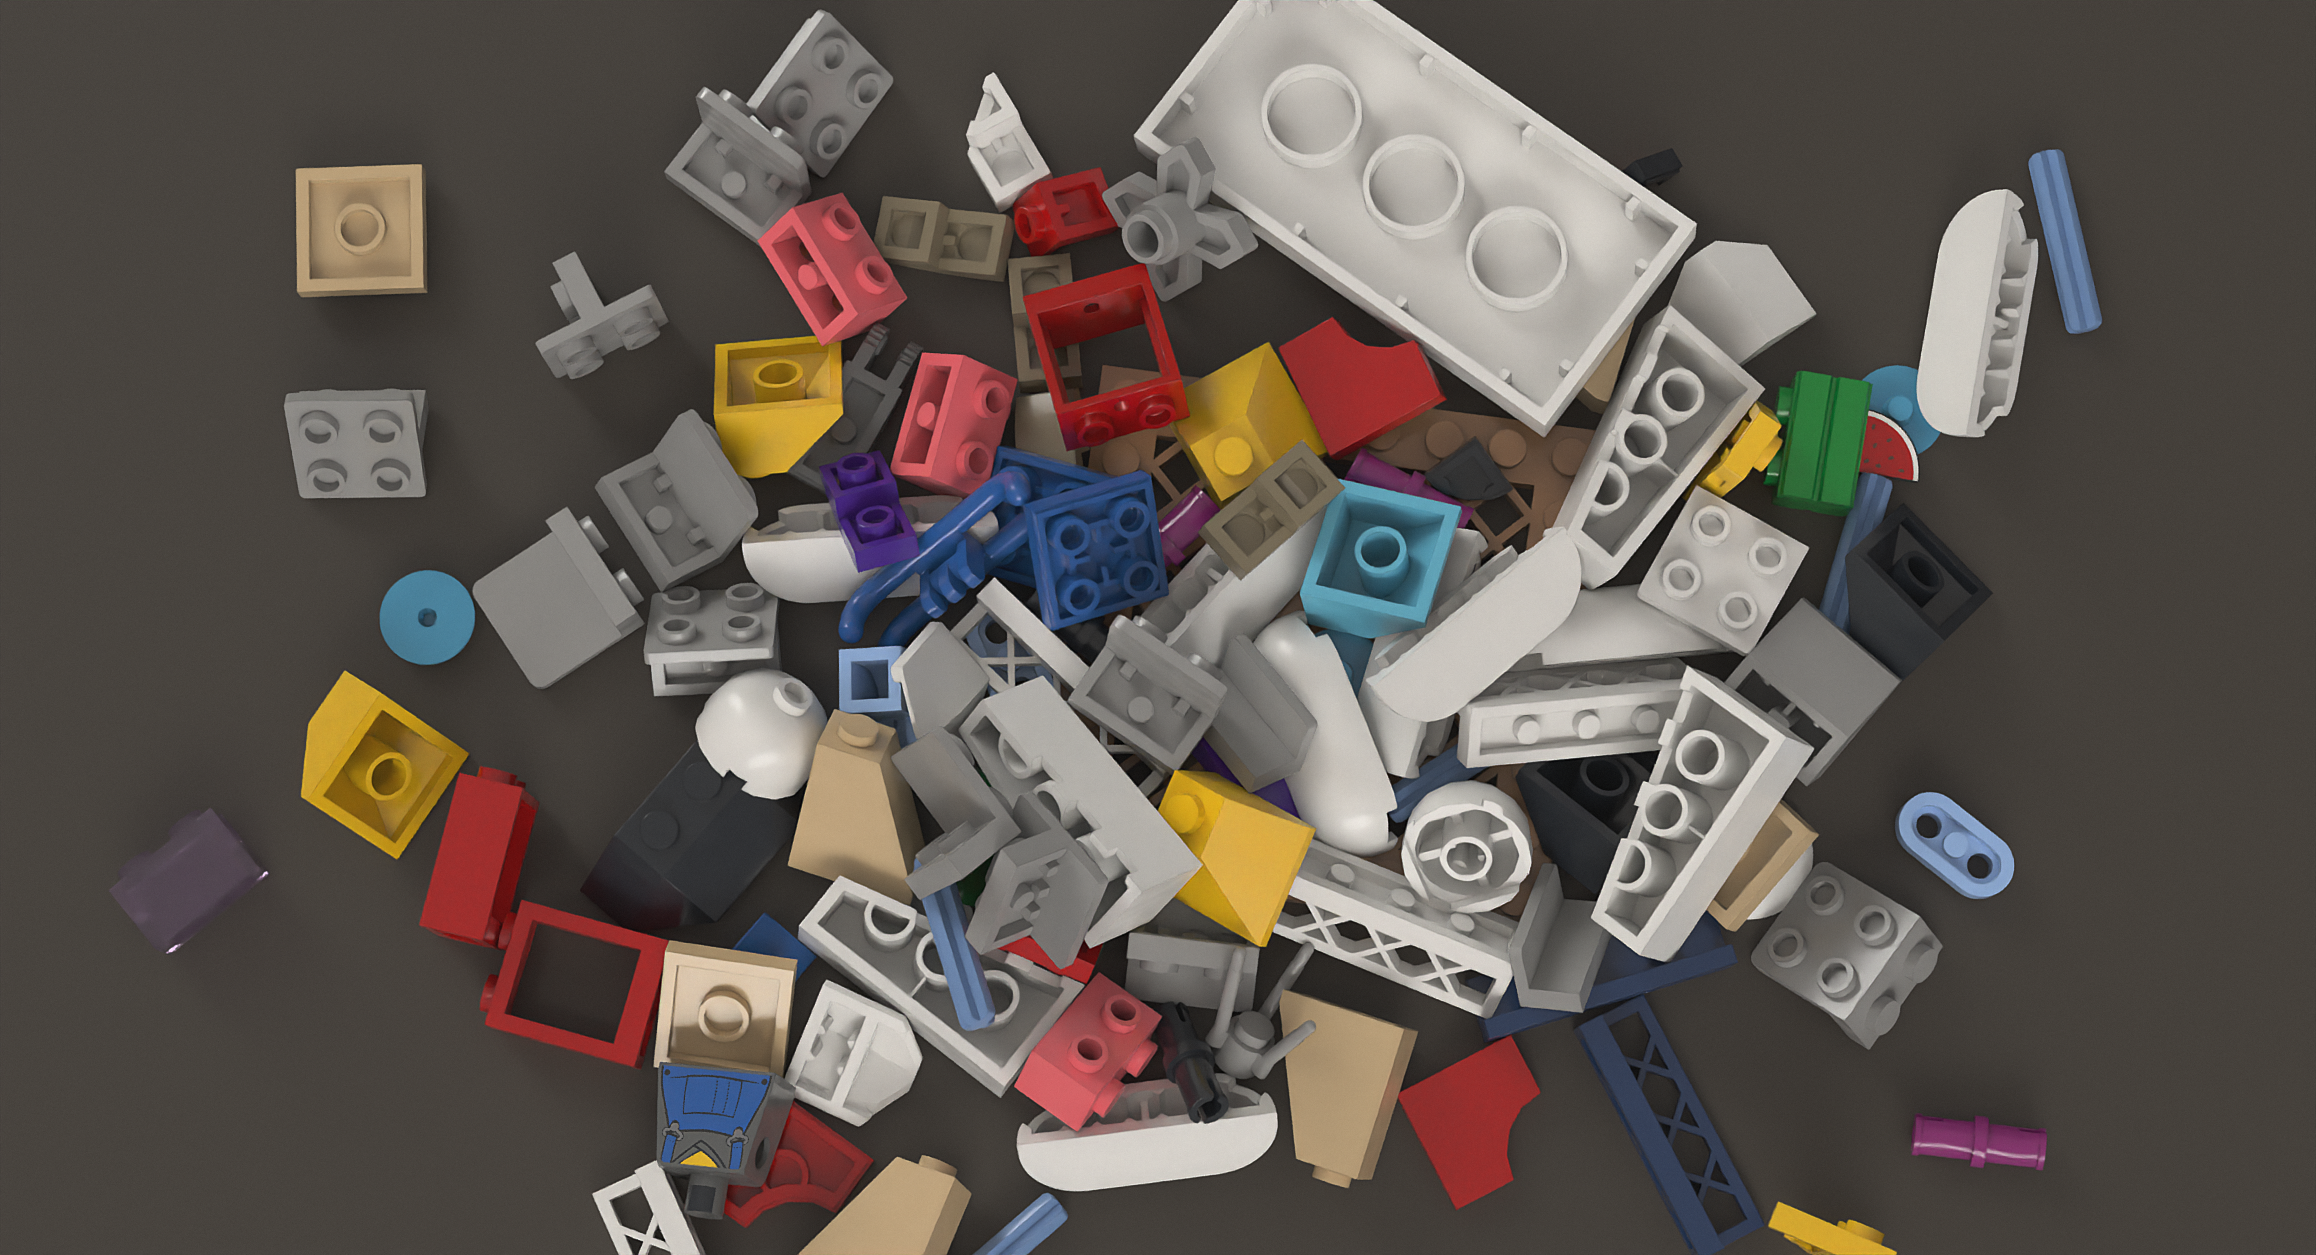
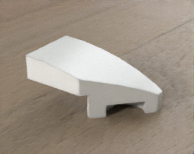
(1002, 148)

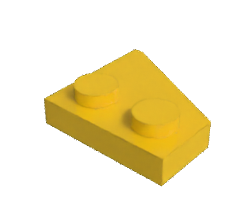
(1747, 446)
(1825, 1238)

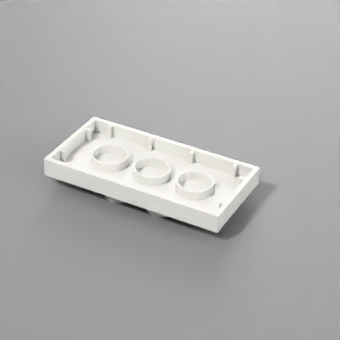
(1423, 194)

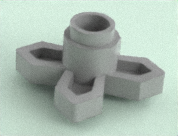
(1172, 223)

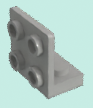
(971, 813)

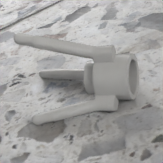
(1245, 1042)

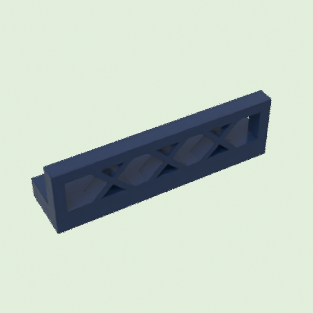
(1619, 978)
(1648, 1137)

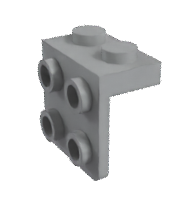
(740, 167)
(680, 503)
(559, 601)
(1150, 693)
(1848, 952)

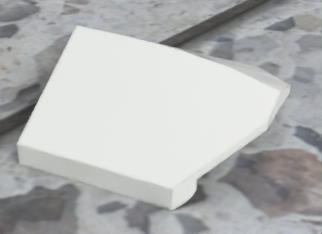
(1739, 298)
(939, 681)
(853, 1056)

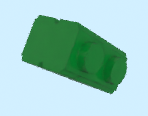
(1821, 443)

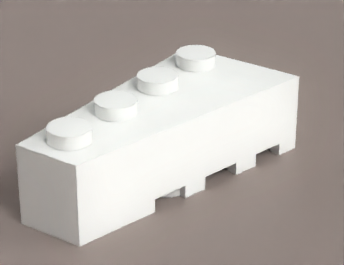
(1653, 439)
(1038, 745)
(1697, 815)
(895, 961)

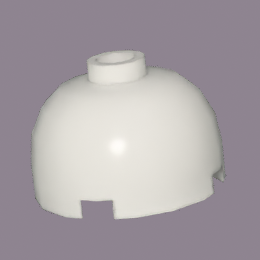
(762, 731)
(1467, 846)

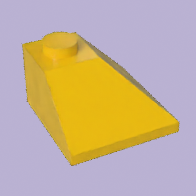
(775, 400)
(1243, 423)
(375, 764)
(1245, 851)

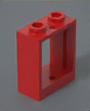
(1121, 302)
(480, 858)
(642, 1000)

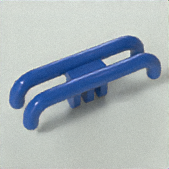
(946, 565)

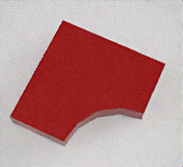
(1358, 388)
(1467, 1117)
(807, 1167)

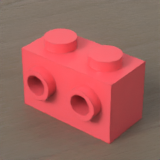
(832, 269)
(952, 424)
(1089, 1052)

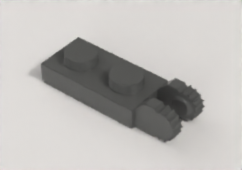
(866, 407)

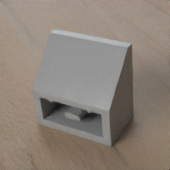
(1814, 683)

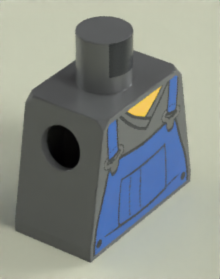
(718, 1129)

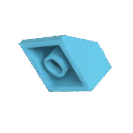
(1377, 561)

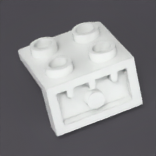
(1722, 571)

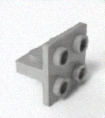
(821, 91)
(596, 327)
(358, 442)
(709, 636)
(1038, 888)
(1187, 960)

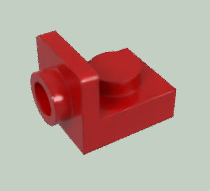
(1063, 212)

